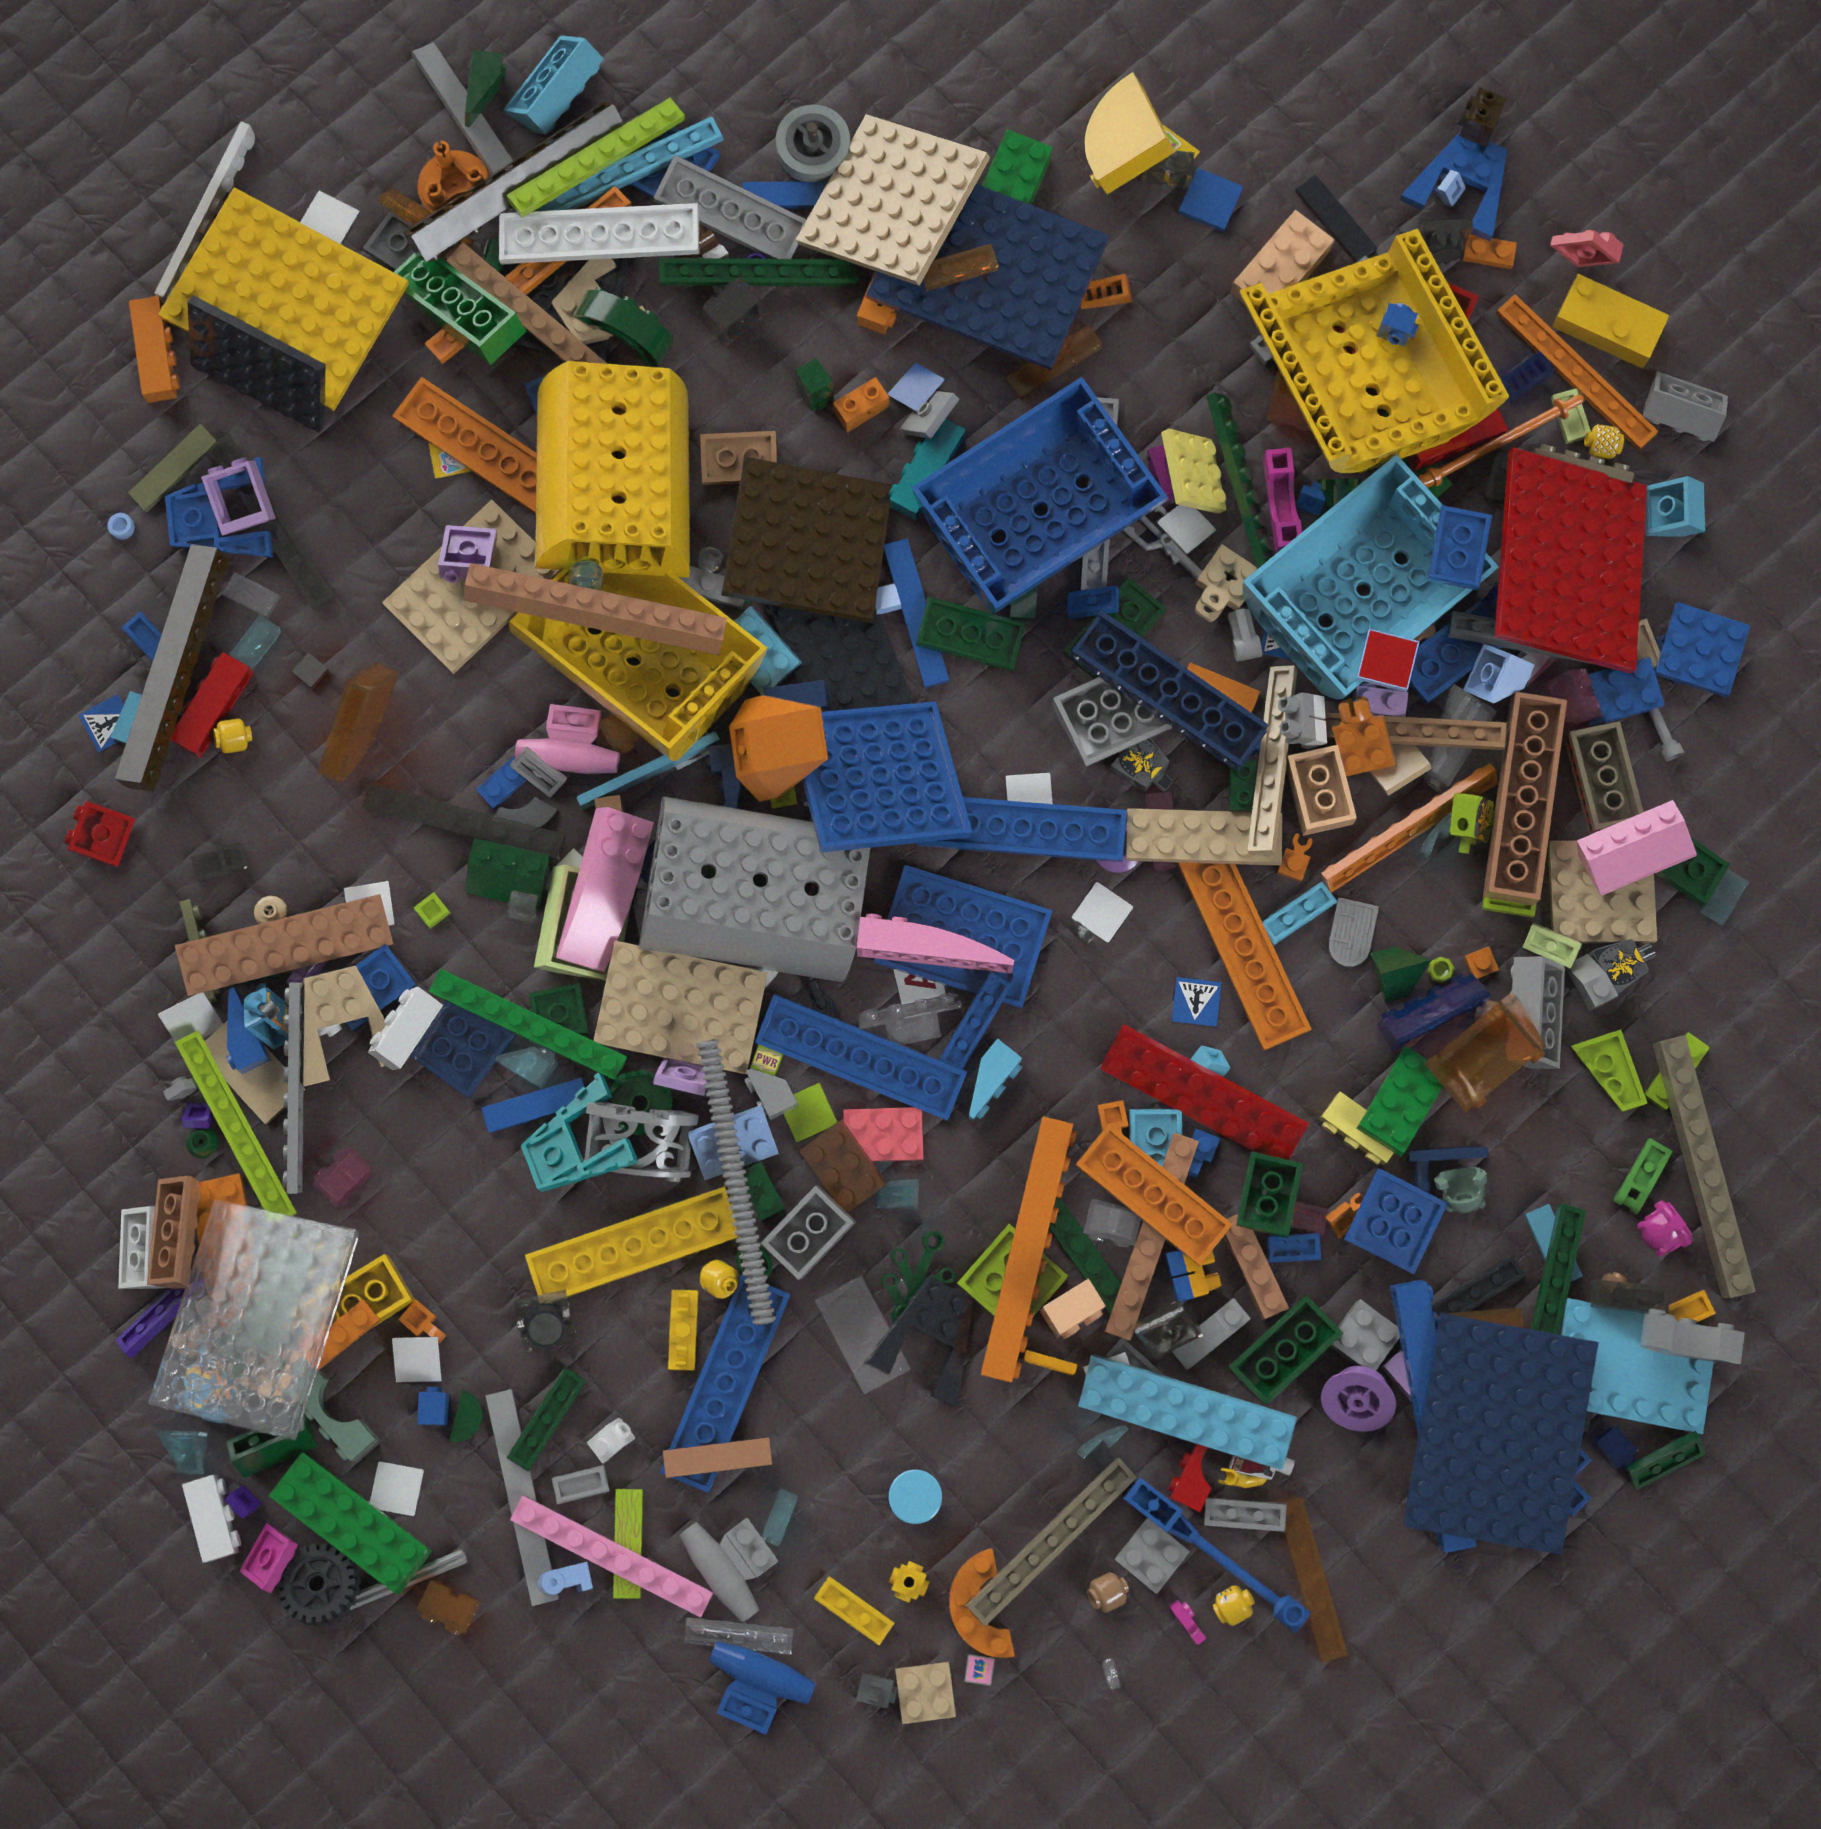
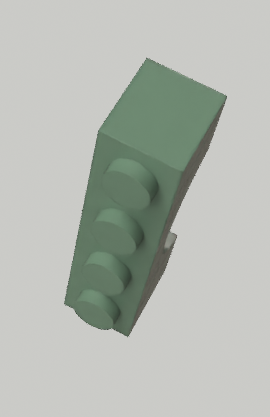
(351, 1437)

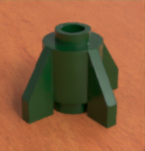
(1336, 489)

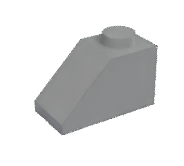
(1591, 982)

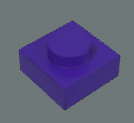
(197, 1116)
(243, 1502)

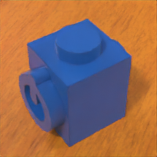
(1398, 324)

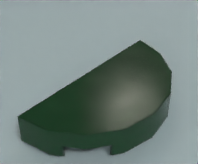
(467, 1419)

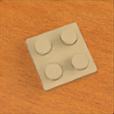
(925, 1692)

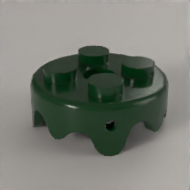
(636, 1084)

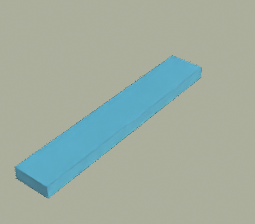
(645, 772)

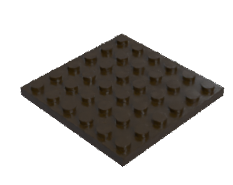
(807, 540)

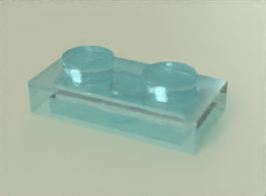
(256, 642)

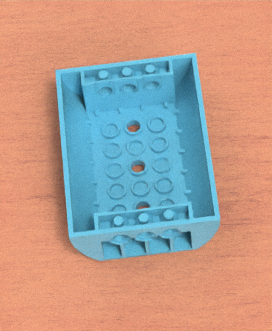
(1351, 548)

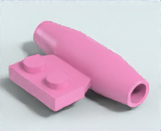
(570, 742)

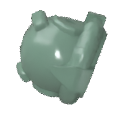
(1462, 1188)

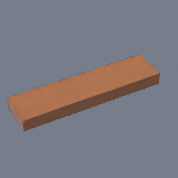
(717, 1457)

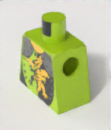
(1471, 820)

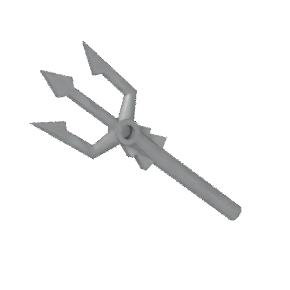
(1166, 543)

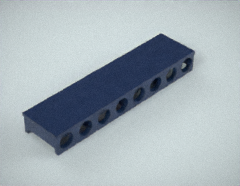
(1169, 691)

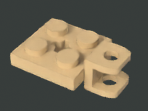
(1217, 589)

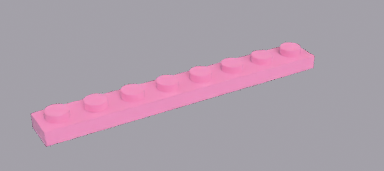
(611, 1556)

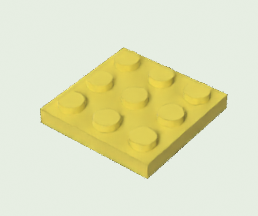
(1194, 471)

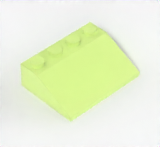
(555, 915)

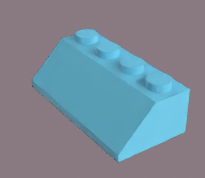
(554, 84)

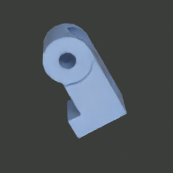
(555, 1580)

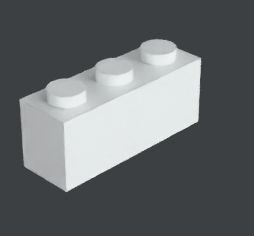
(404, 1028)
(211, 1518)

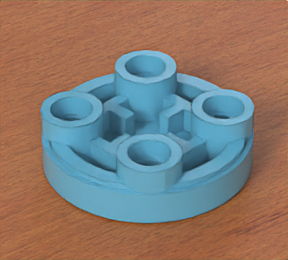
(915, 1496)

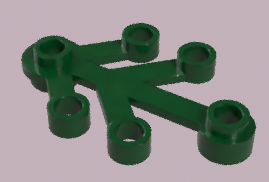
(914, 1281)

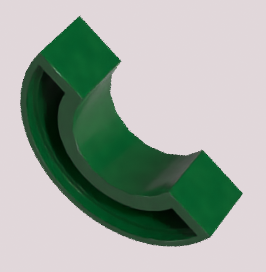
(626, 321)

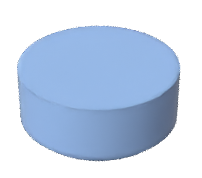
(121, 526)

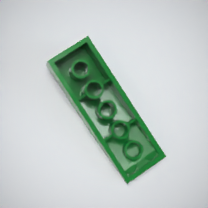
(461, 307)

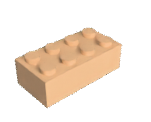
(1286, 257)

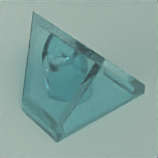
(186, 1450)

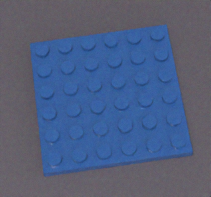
(885, 780)

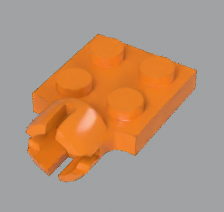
(1362, 738)

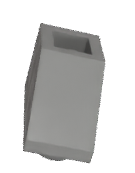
(772, 1091)

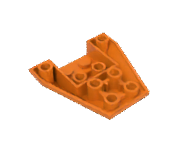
(776, 744)

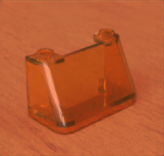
(1488, 1053)

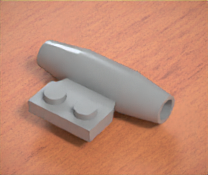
(728, 1565)

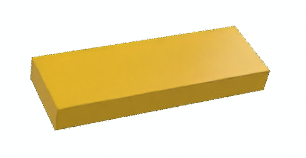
(854, 1610)

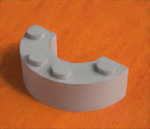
(1686, 1339)

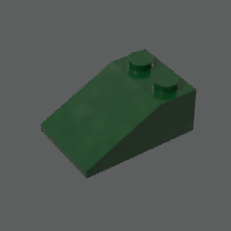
(1269, 1194)

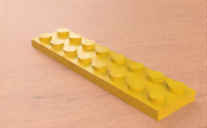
(634, 1245)

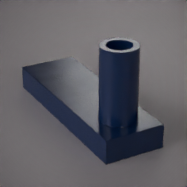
(1421, 1160)

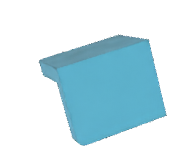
(1211, 1059)

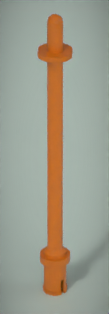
(1434, 476)

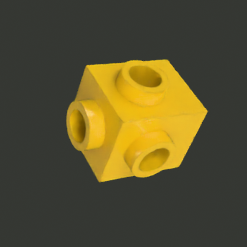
(911, 1570)

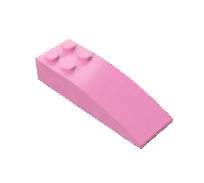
(604, 887)
(925, 945)

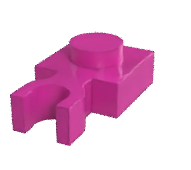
(1184, 1615)

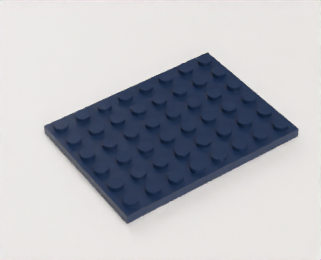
(1025, 303)
(1500, 1433)

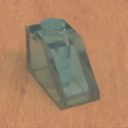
(530, 1064)

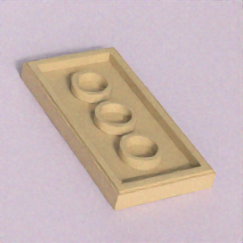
(259, 1088)

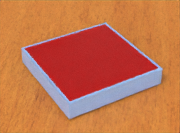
(1387, 660)

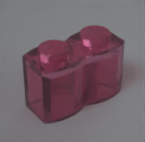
(343, 1176)

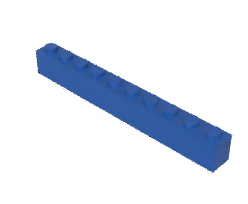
(1417, 1337)

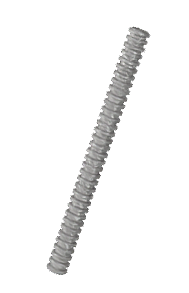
(735, 1181)

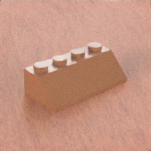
(173, 1232)

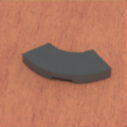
(535, 813)

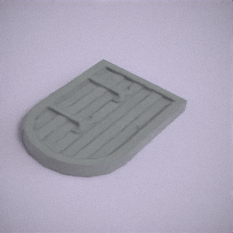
(1352, 932)

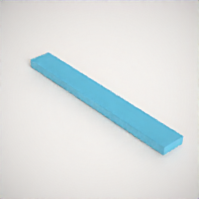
(639, 165)

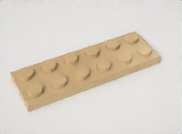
(1194, 837)

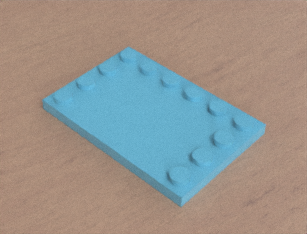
(1634, 1380)

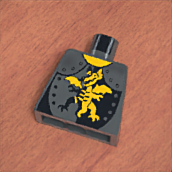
(1142, 766)
(1623, 962)

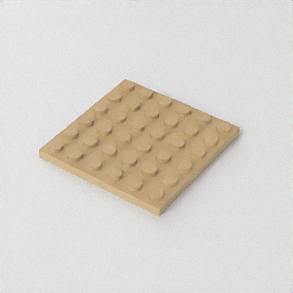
(893, 199)

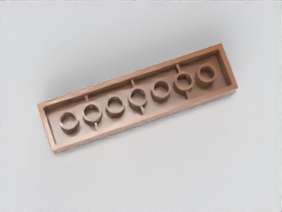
(1525, 798)

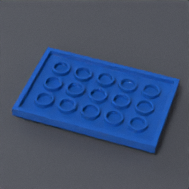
(975, 913)

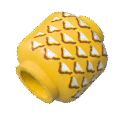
(1604, 441)

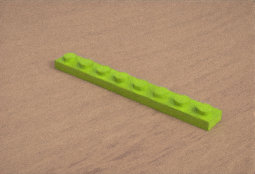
(595, 157)
(234, 1124)

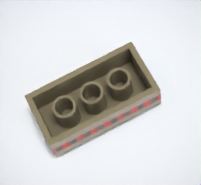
(1603, 775)

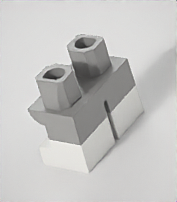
(1303, 720)

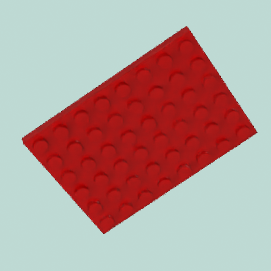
(1571, 561)

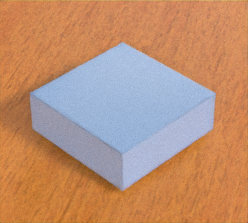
(887, 599)

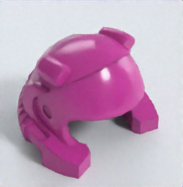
(1664, 1229)

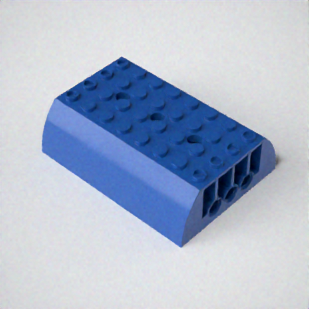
(1030, 466)

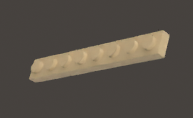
(1271, 765)

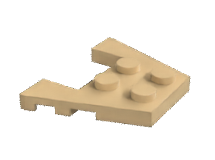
(572, 294)

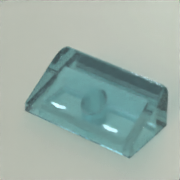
(779, 1517)

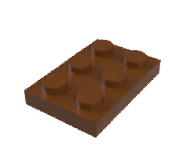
(843, 1166)

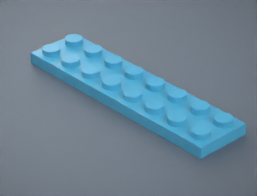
(1187, 1411)

